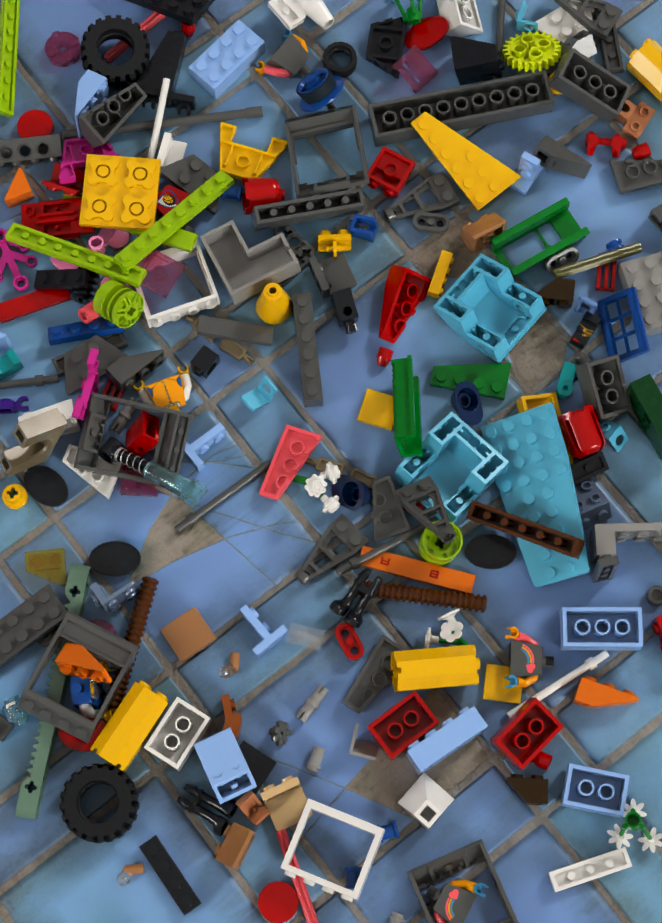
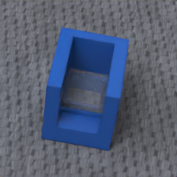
(363, 227)

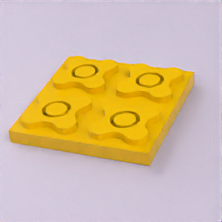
(120, 192)

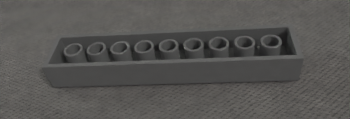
(463, 106)

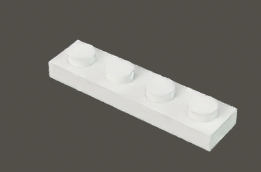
(589, 869)

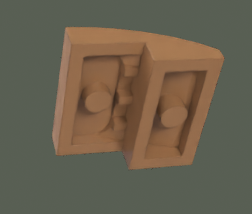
(188, 634)

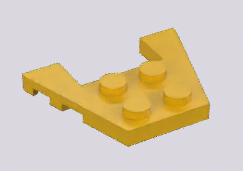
(244, 161)

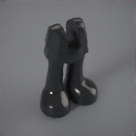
(342, 606)
(218, 822)

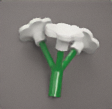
(449, 632)

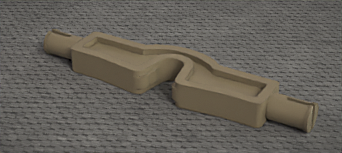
(228, 346)
(356, 473)

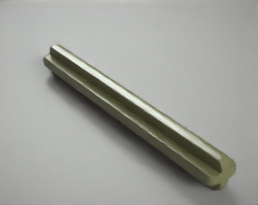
(597, 260)

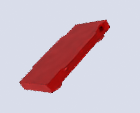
(56, 218)

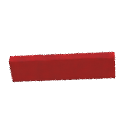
(31, 303)

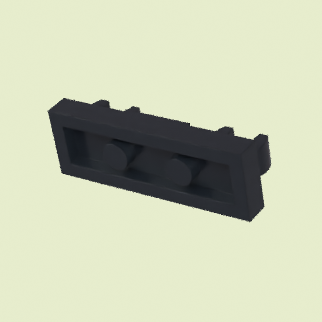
(173, 99)

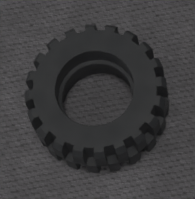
(116, 29)
(77, 787)

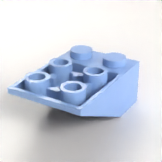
(90, 92)
(225, 765)

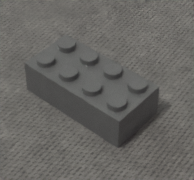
(590, 85)

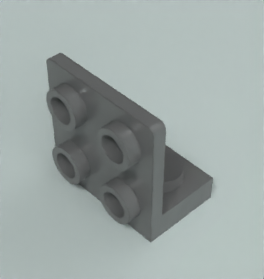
(331, 274)

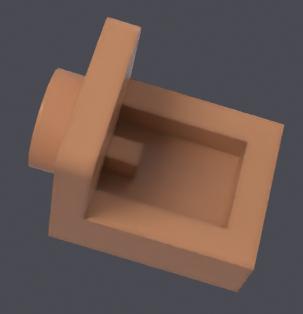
(252, 808)

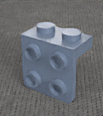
(592, 504)
(113, 601)

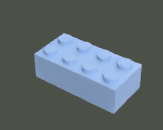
(227, 59)
(601, 628)
(446, 740)

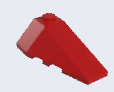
(401, 296)

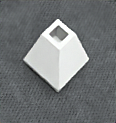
(425, 801)

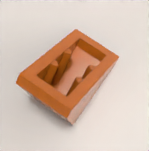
(19, 190)

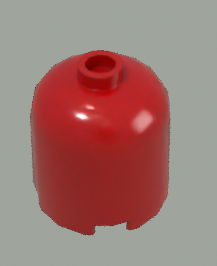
(260, 192)

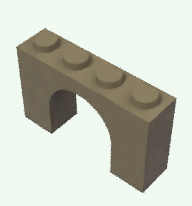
(36, 440)

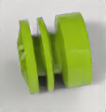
(118, 303)
(435, 555)

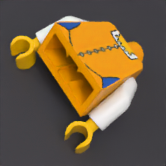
(168, 392)

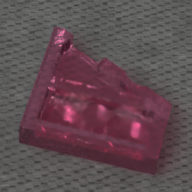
(135, 488)

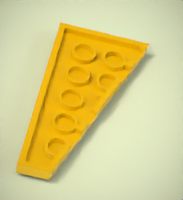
(470, 167)

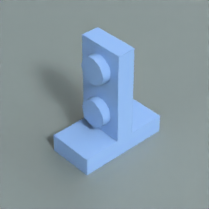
(529, 170)
(202, 444)
(263, 630)

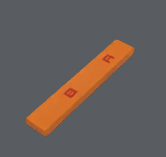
(420, 571)

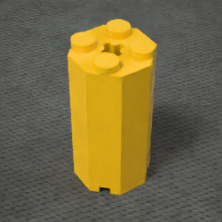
(647, 66)
(434, 668)
(130, 725)

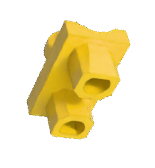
(334, 242)

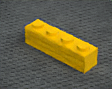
(439, 277)

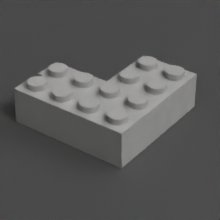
(244, 269)
(646, 276)

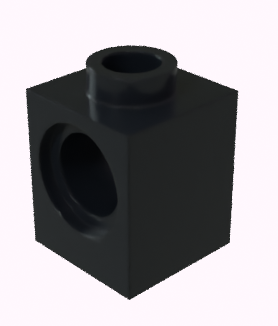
(204, 362)

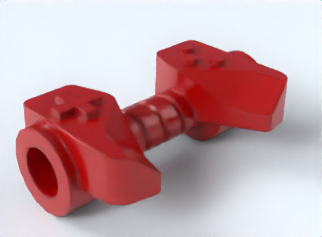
(616, 142)

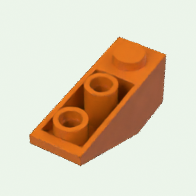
(77, 661)
(596, 695)

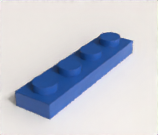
(80, 331)

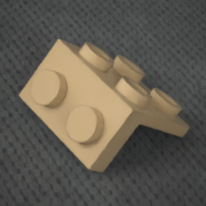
(285, 802)

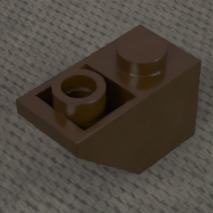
(558, 293)
(530, 790)

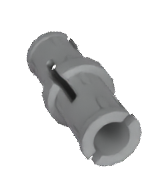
(123, 417)
(312, 703)

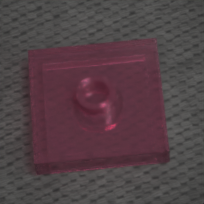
(161, 273)

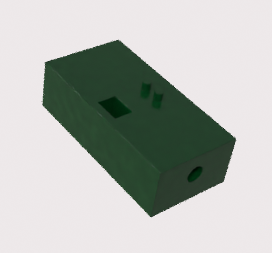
(647, 407)

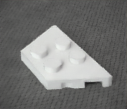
(561, 23)

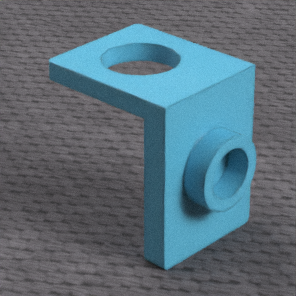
(519, 17)
(259, 396)
(611, 432)

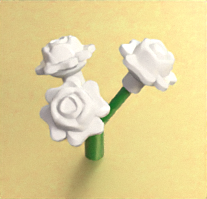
(316, 484)

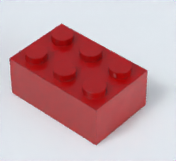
(402, 725)
(526, 733)

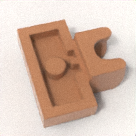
(635, 118)

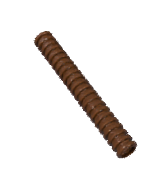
(430, 596)
(135, 630)

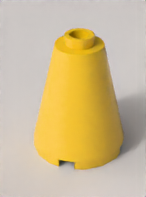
(274, 304)

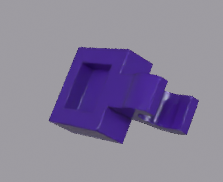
(8, 406)

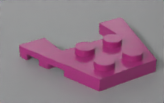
(75, 154)
(89, 386)

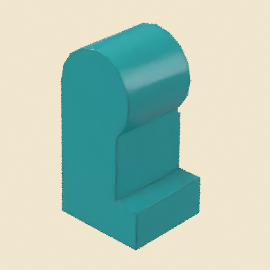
(9, 364)
(565, 384)

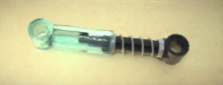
(189, 490)

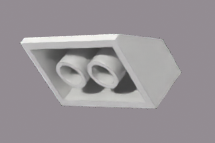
(461, 16)

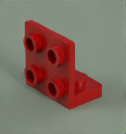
(70, 189)

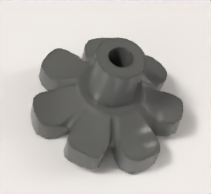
(279, 733)

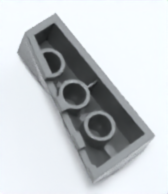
(105, 118)

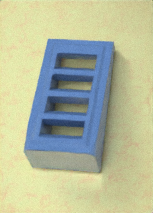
(586, 304)

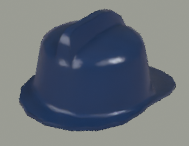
(467, 403)
(351, 492)

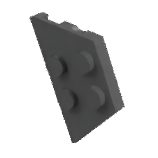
(189, 175)
(76, 361)

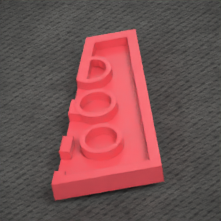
(289, 457)

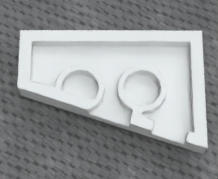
(101, 483)

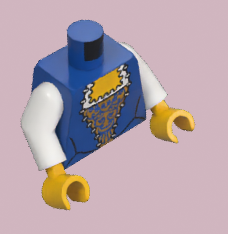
(88, 696)

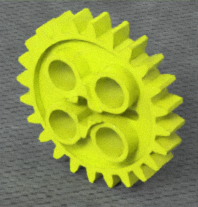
(531, 51)

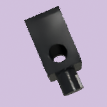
(343, 302)

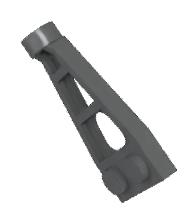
(605, 21)
(440, 188)
(419, 491)
(347, 534)

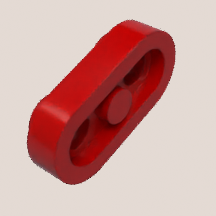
(349, 642)

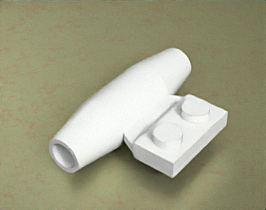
(294, 12)

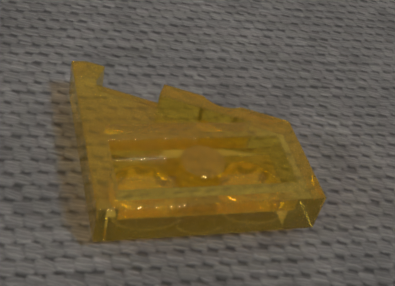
(47, 565)

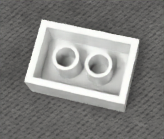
(177, 733)

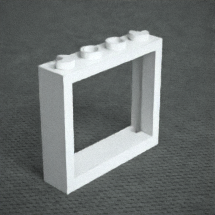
(189, 308)
(311, 879)

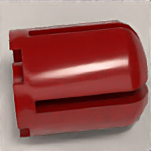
(582, 432)

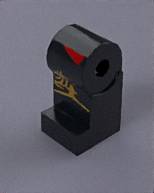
(585, 330)

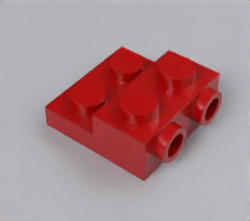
(390, 172)

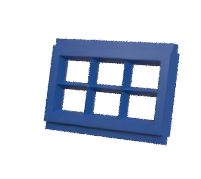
(638, 322)

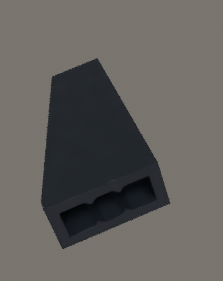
(165, 62)

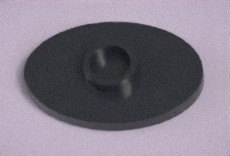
(46, 486)
(490, 551)
(115, 558)

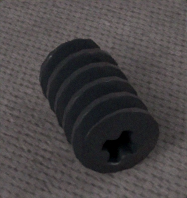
(82, 295)

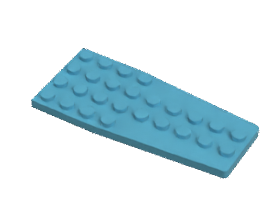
(539, 488)

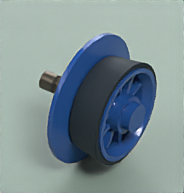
(319, 90)

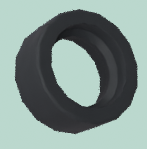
(343, 47)

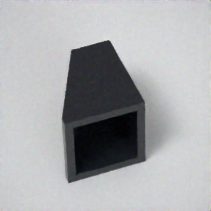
(475, 60)

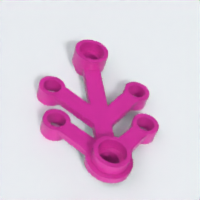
(9, 256)

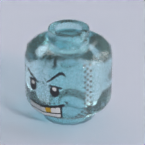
(13, 713)

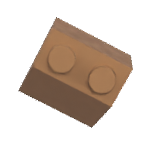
(478, 234)
(235, 845)

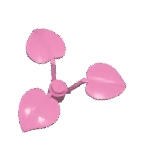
(106, 237)

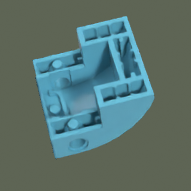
(489, 308)
(457, 463)

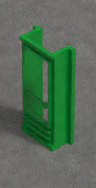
(561, 221)
(406, 408)

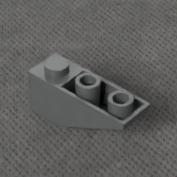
(582, 42)
(560, 159)
(130, 368)

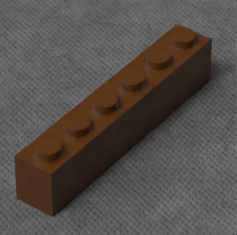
(525, 529)

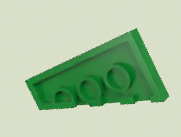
(488, 378)

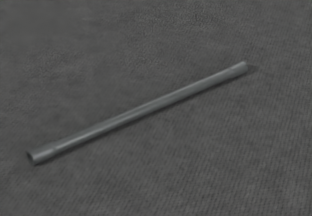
(250, 112)

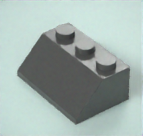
(604, 386)

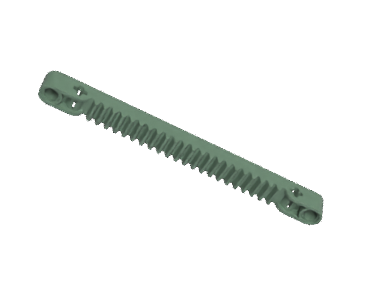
(30, 803)

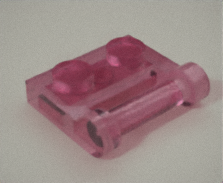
(418, 65)

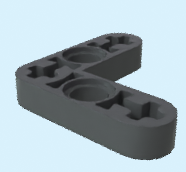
(298, 250)

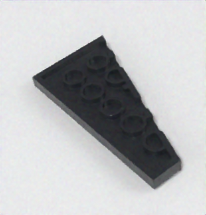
(181, 10)

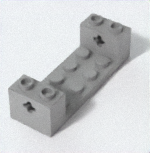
(605, 536)

